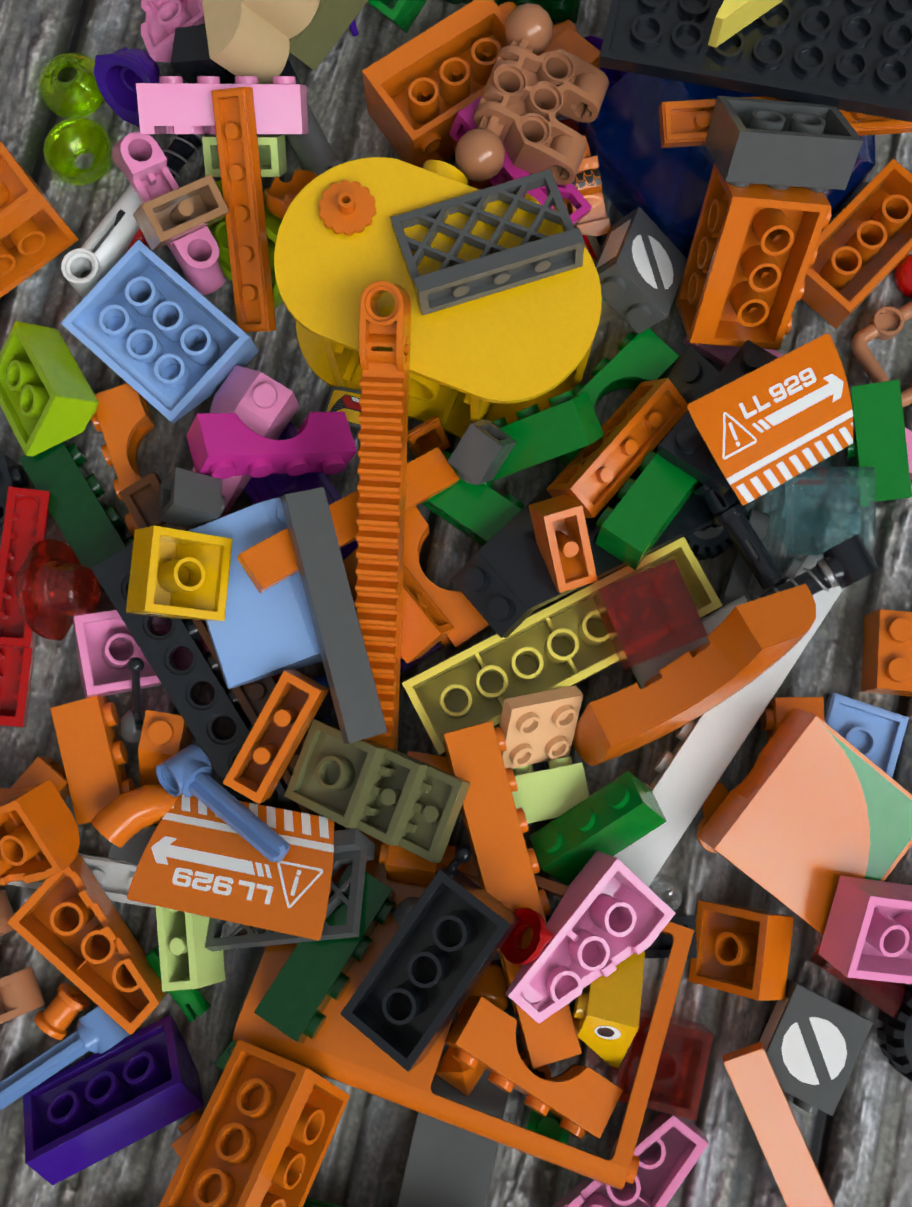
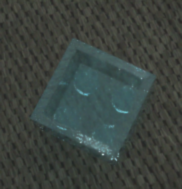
(829, 508)

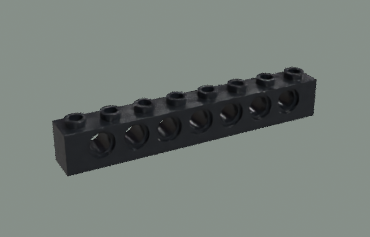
(179, 682)

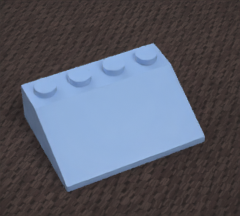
(159, 333)
(263, 629)

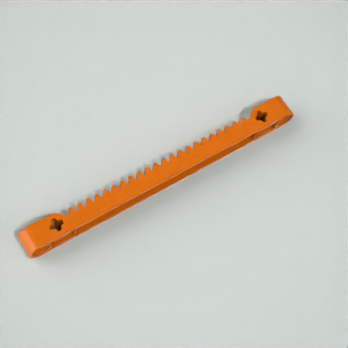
(383, 492)

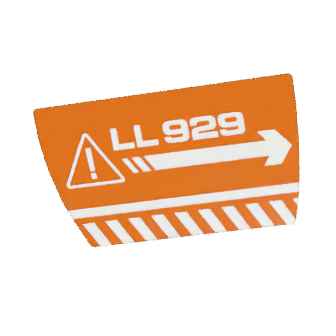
(778, 419)
(213, 872)

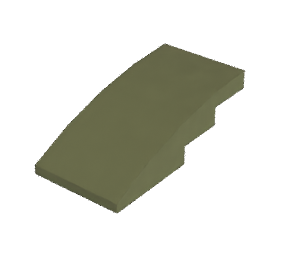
(377, 791)

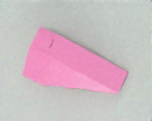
(161, 21)
(261, 406)
(107, 646)
(594, 928)

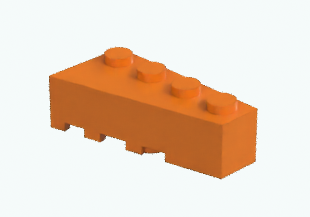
(90, 944)

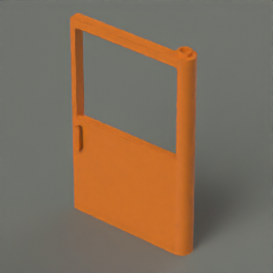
(353, 1059)

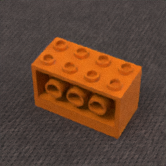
(433, 77)
(29, 225)
(749, 262)
(258, 1135)

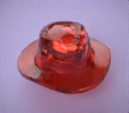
(54, 589)

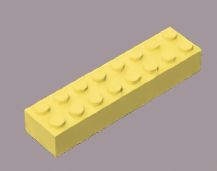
(542, 654)

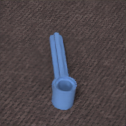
(190, 775)
(94, 1033)

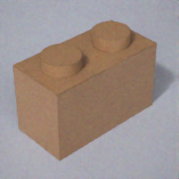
(181, 212)

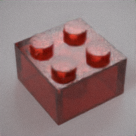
(649, 614)
(680, 1067)

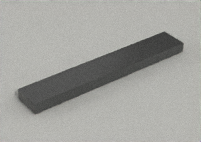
(333, 615)

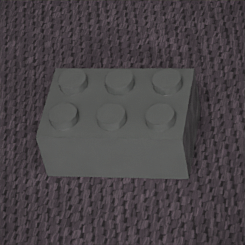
(782, 144)

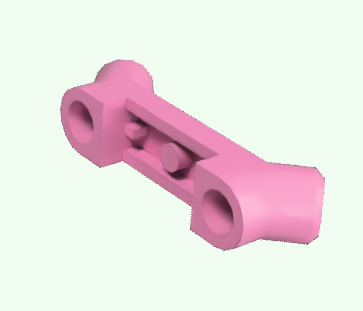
(149, 176)

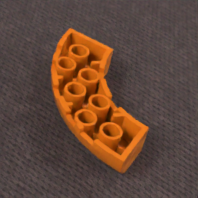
(736, 654)
(35, 833)

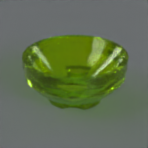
(72, 98)
(70, 140)

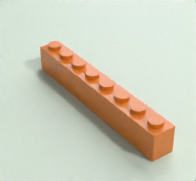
(506, 867)

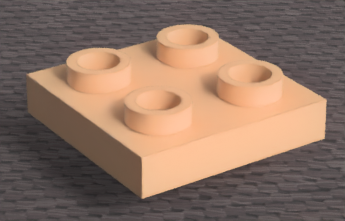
(539, 725)

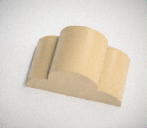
(254, 34)

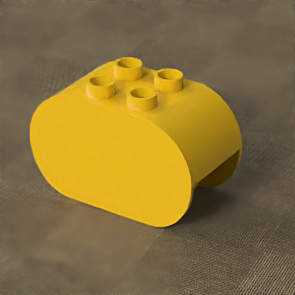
(464, 359)

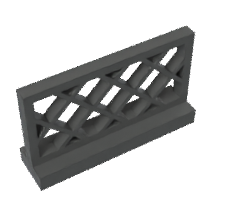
(497, 267)
(349, 848)

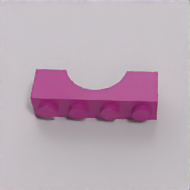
(228, 448)

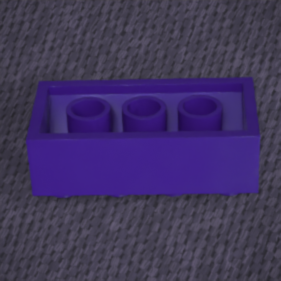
(109, 1101)

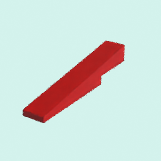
(22, 528)

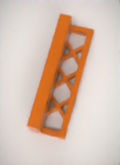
(628, 438)

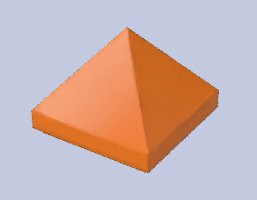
(427, 436)
(458, 1074)

